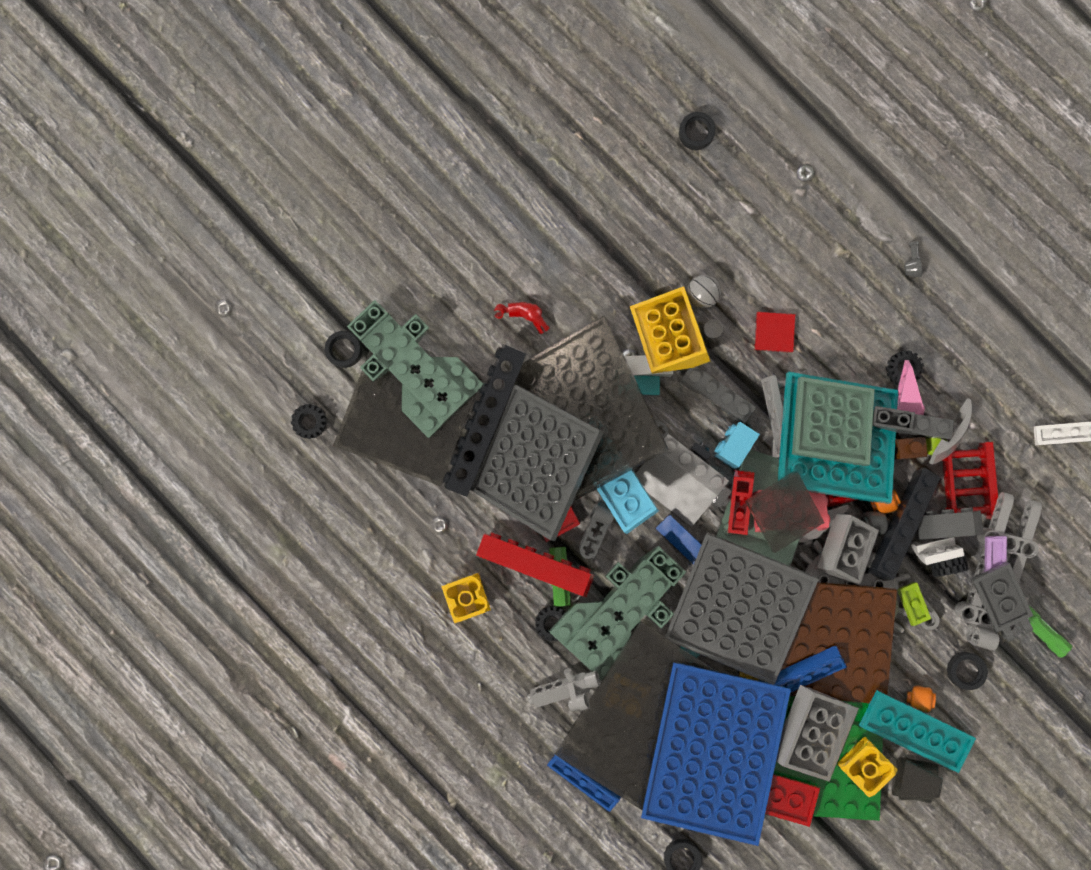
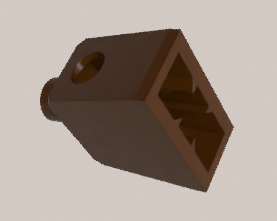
(911, 448)

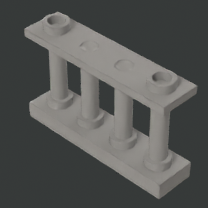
(775, 404)

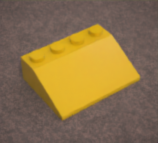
(670, 332)

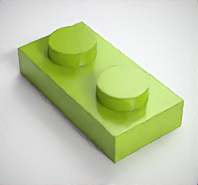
(914, 604)

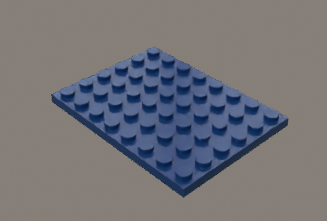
(716, 753)

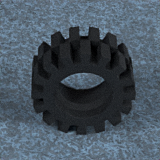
(901, 356)
(297, 421)
(950, 566)
(541, 618)

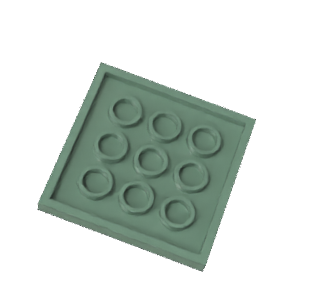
(833, 421)

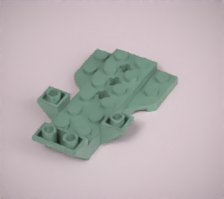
(398, 351)
(634, 595)

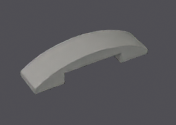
(945, 448)

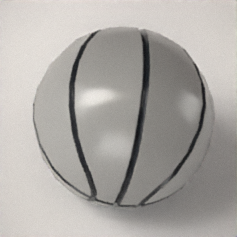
(704, 291)

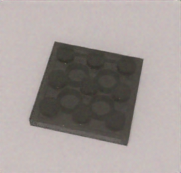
(784, 511)

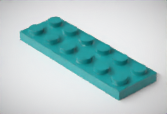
(917, 731)

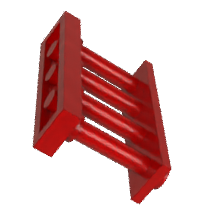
(986, 471)

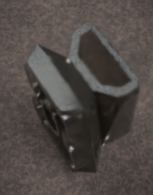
(916, 780)

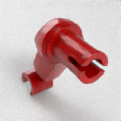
(527, 311)

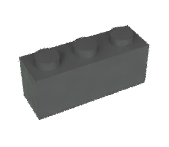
(950, 524)

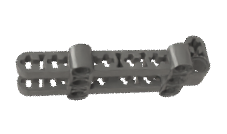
(603, 515)

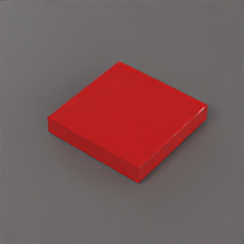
(774, 332)

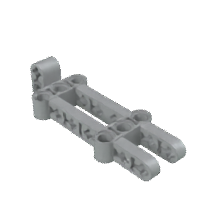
(981, 632)

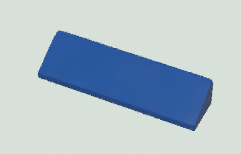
(679, 538)
(811, 669)
(584, 783)

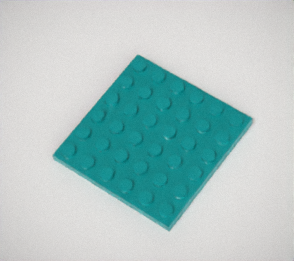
(838, 478)

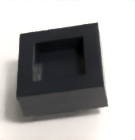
(701, 450)

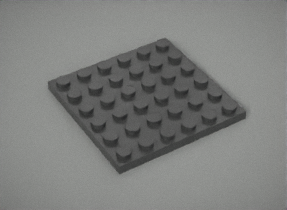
(536, 461)
(741, 608)

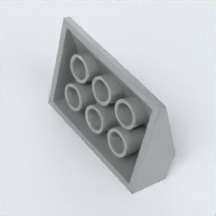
(681, 481)
(815, 733)

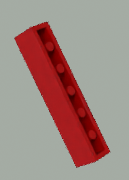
(535, 565)

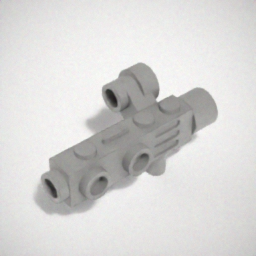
(570, 687)

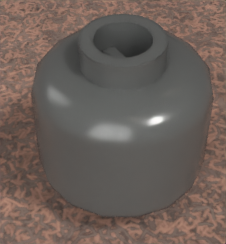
(877, 520)

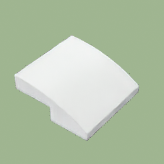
(936, 550)

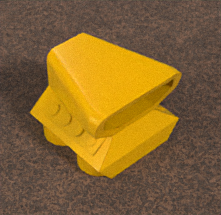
(466, 598)
(867, 767)

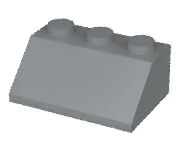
(847, 548)

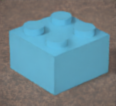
(736, 445)

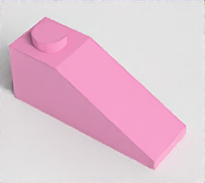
(908, 392)

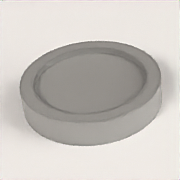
(713, 329)

